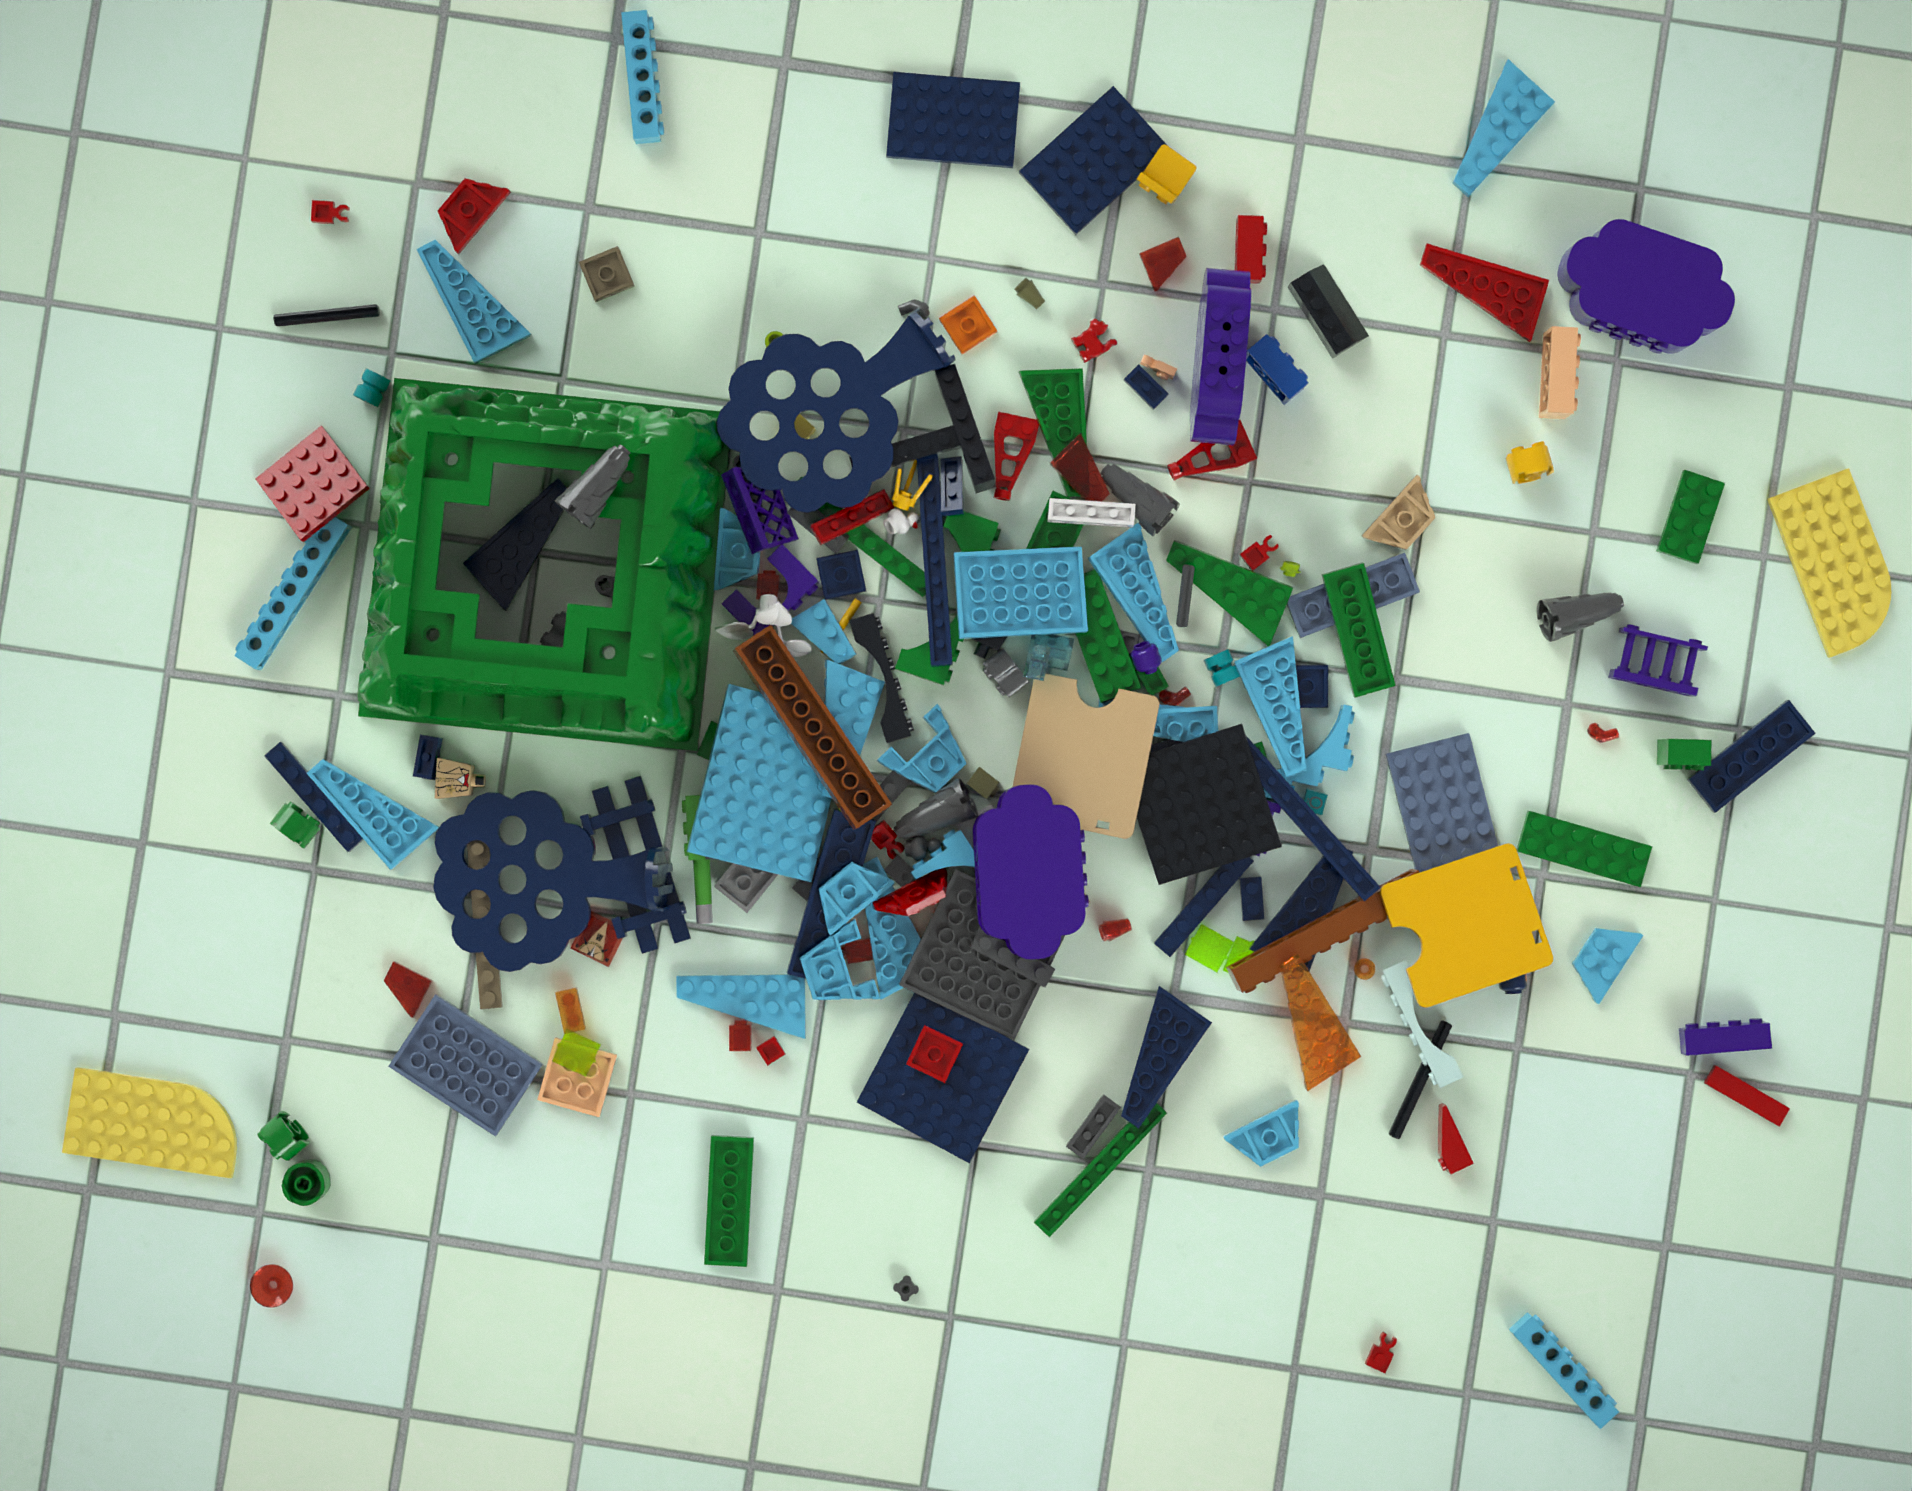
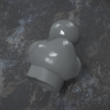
(919, 845)

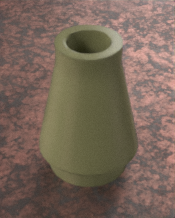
(1029, 293)

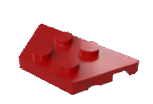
(469, 210)
(915, 895)

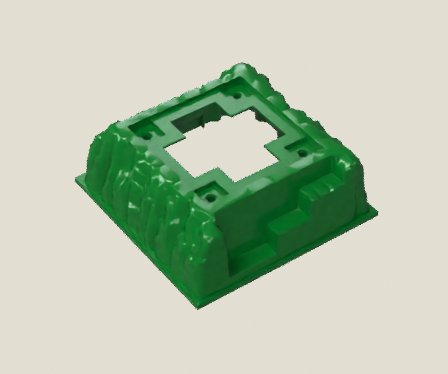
(661, 583)

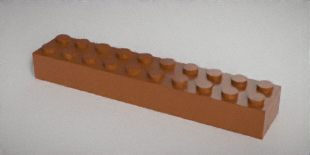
(812, 727)

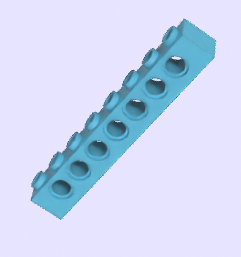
(304, 586)

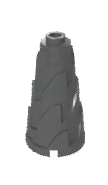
(589, 493)
(1152, 506)
(1568, 614)
(944, 809)

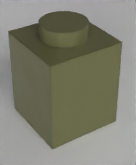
(984, 783)

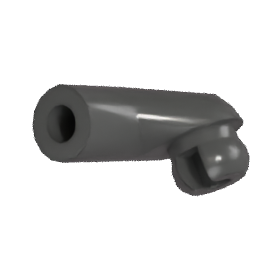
(912, 305)

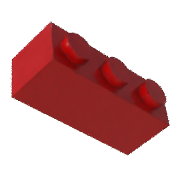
(1250, 246)

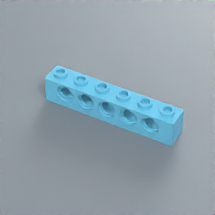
(633, 22)
(1599, 1413)

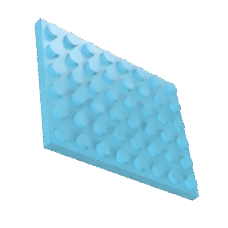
(758, 794)

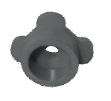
(905, 1282)

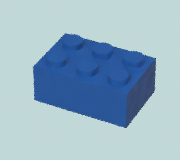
(1276, 369)

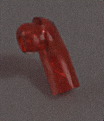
(1172, 698)
(1601, 735)

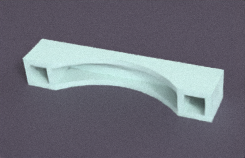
(1442, 1065)

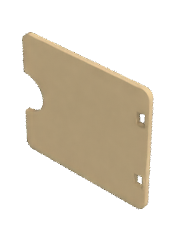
(1087, 753)

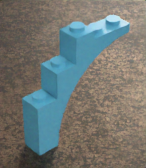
(1329, 753)
(956, 853)

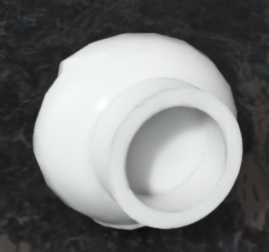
(899, 523)

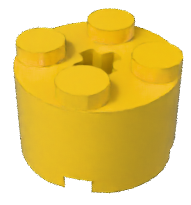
(1529, 463)

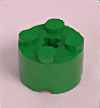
(295, 825)
(284, 1136)
(307, 1194)

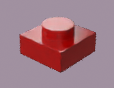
(771, 1050)

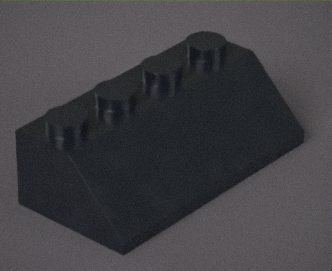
(1327, 310)

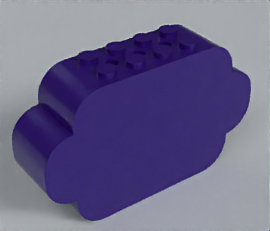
(1645, 287)
(1220, 356)
(1029, 871)

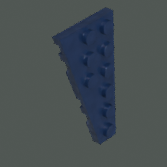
(1307, 903)

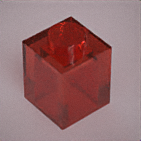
(768, 584)
(858, 951)
(740, 1036)

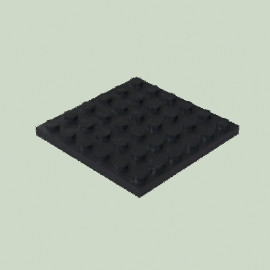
(1204, 806)

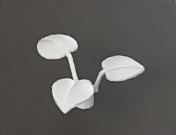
(770, 613)

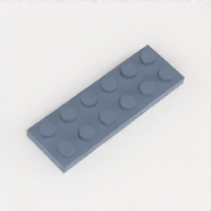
(1388, 581)

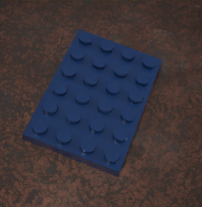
(953, 120)
(1093, 160)

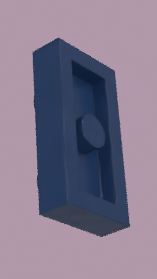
(1145, 387)
(426, 757)
(1251, 898)

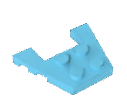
(934, 762)
(828, 972)

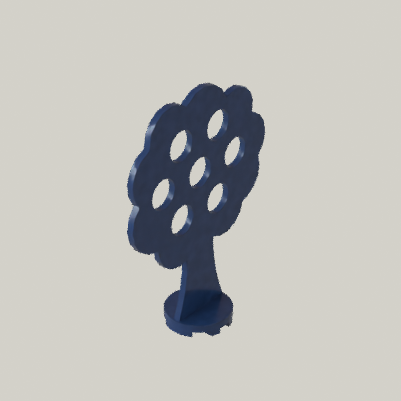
(907, 355)
(630, 879)

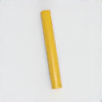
(848, 615)

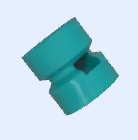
(372, 387)
(1222, 668)

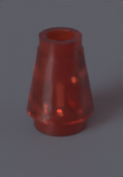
(1113, 929)

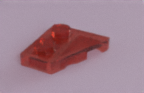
(1162, 261)
(407, 987)

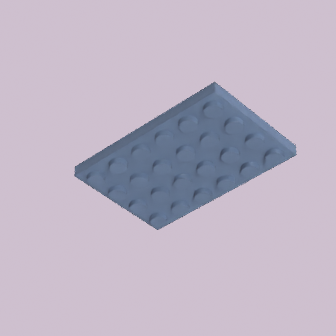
(1441, 801)
(465, 1065)

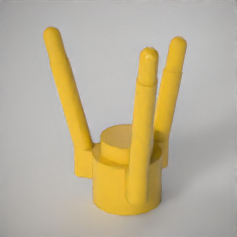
(903, 498)

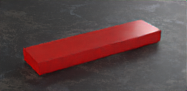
(852, 517)
(1746, 1095)

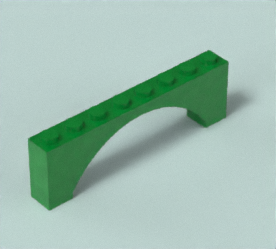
(971, 535)

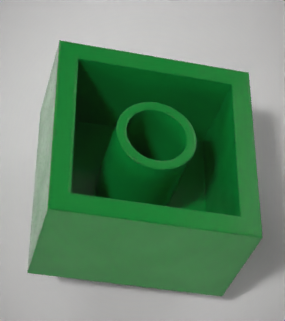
(1690, 753)

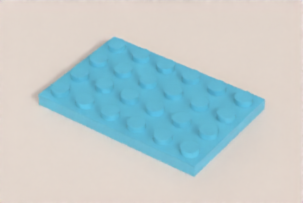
(1020, 592)

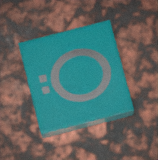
(1315, 801)

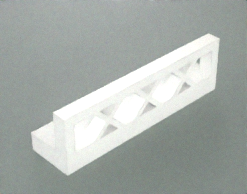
(1091, 513)

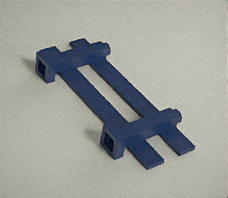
(610, 820)

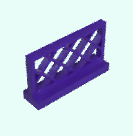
(747, 512)

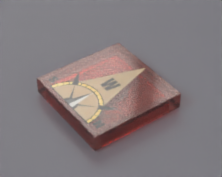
(598, 940)

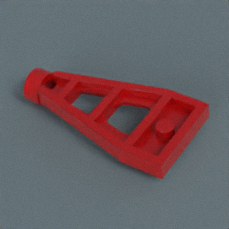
(1017, 427)
(1241, 454)

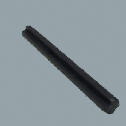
(1418, 1084)

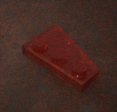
(1080, 471)

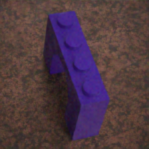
(799, 583)

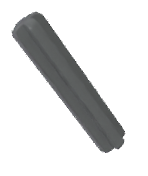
(1185, 595)

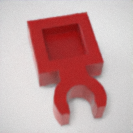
(325, 212)
(1256, 554)
(885, 837)
(1380, 1356)

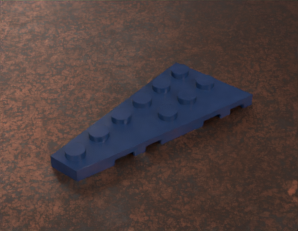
(511, 552)
(1167, 1043)

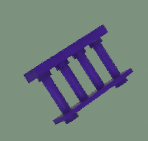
(1643, 677)

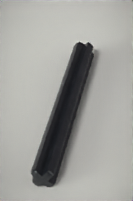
(326, 315)

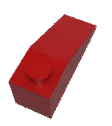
(1451, 1146)

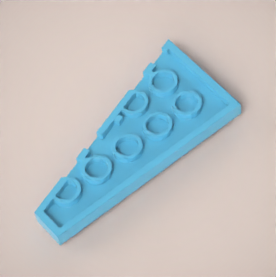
(476, 314)
(380, 821)
(762, 999)

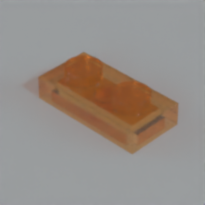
(570, 1010)

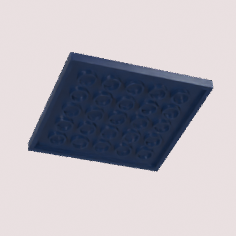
(952, 1112)

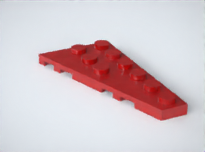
(1498, 290)

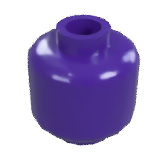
(1146, 657)

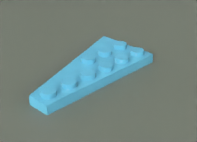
(1506, 119)
(1134, 584)
(1274, 692)
(851, 701)
(891, 939)

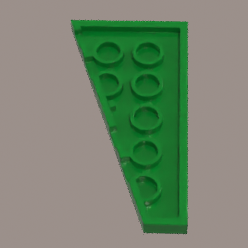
(1058, 407)
(1244, 594)

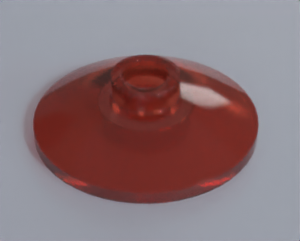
(262, 1290)

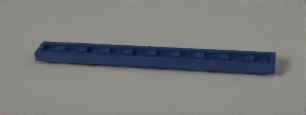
(934, 563)
(1313, 827)

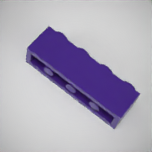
(1725, 1038)

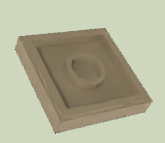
(606, 274)

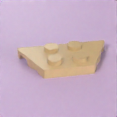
(1404, 518)

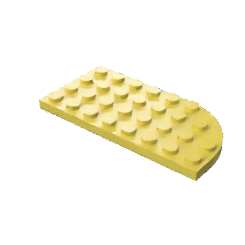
(1835, 559)
(149, 1123)

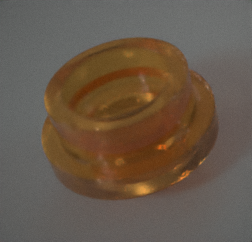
(1370, 972)

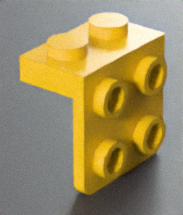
(1166, 174)

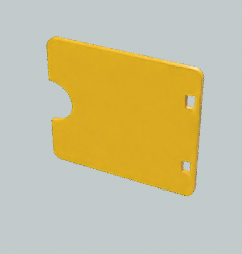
(1469, 923)

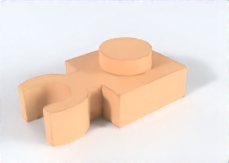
(1163, 370)

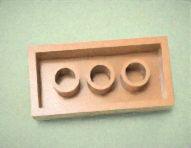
(1559, 372)

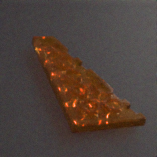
(1317, 1031)

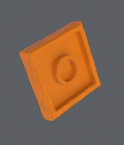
(968, 325)

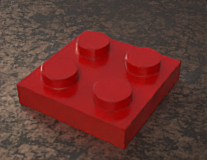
(934, 1053)

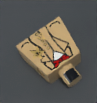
(456, 779)

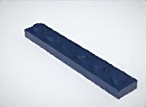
(313, 797)
(1201, 905)

